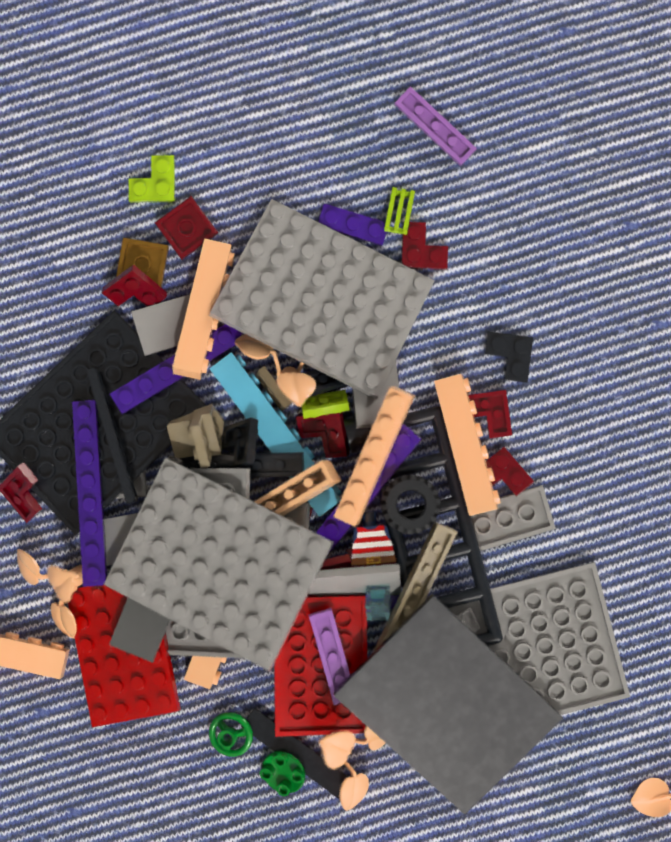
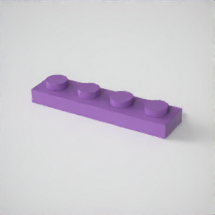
(435, 126)
(329, 649)

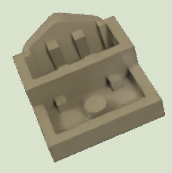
(197, 435)

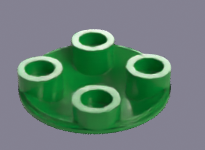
(283, 772)

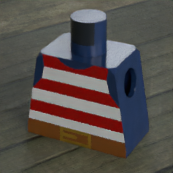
(371, 542)

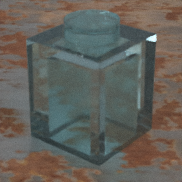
(378, 603)

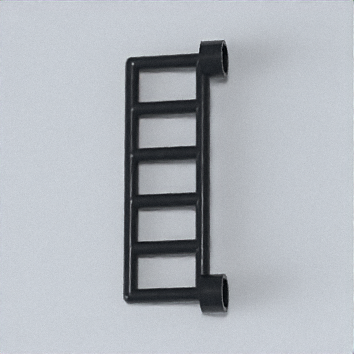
(457, 503)

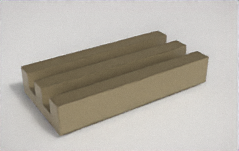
(272, 389)

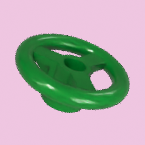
(223, 742)

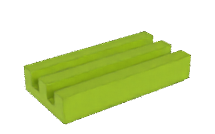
(402, 194)

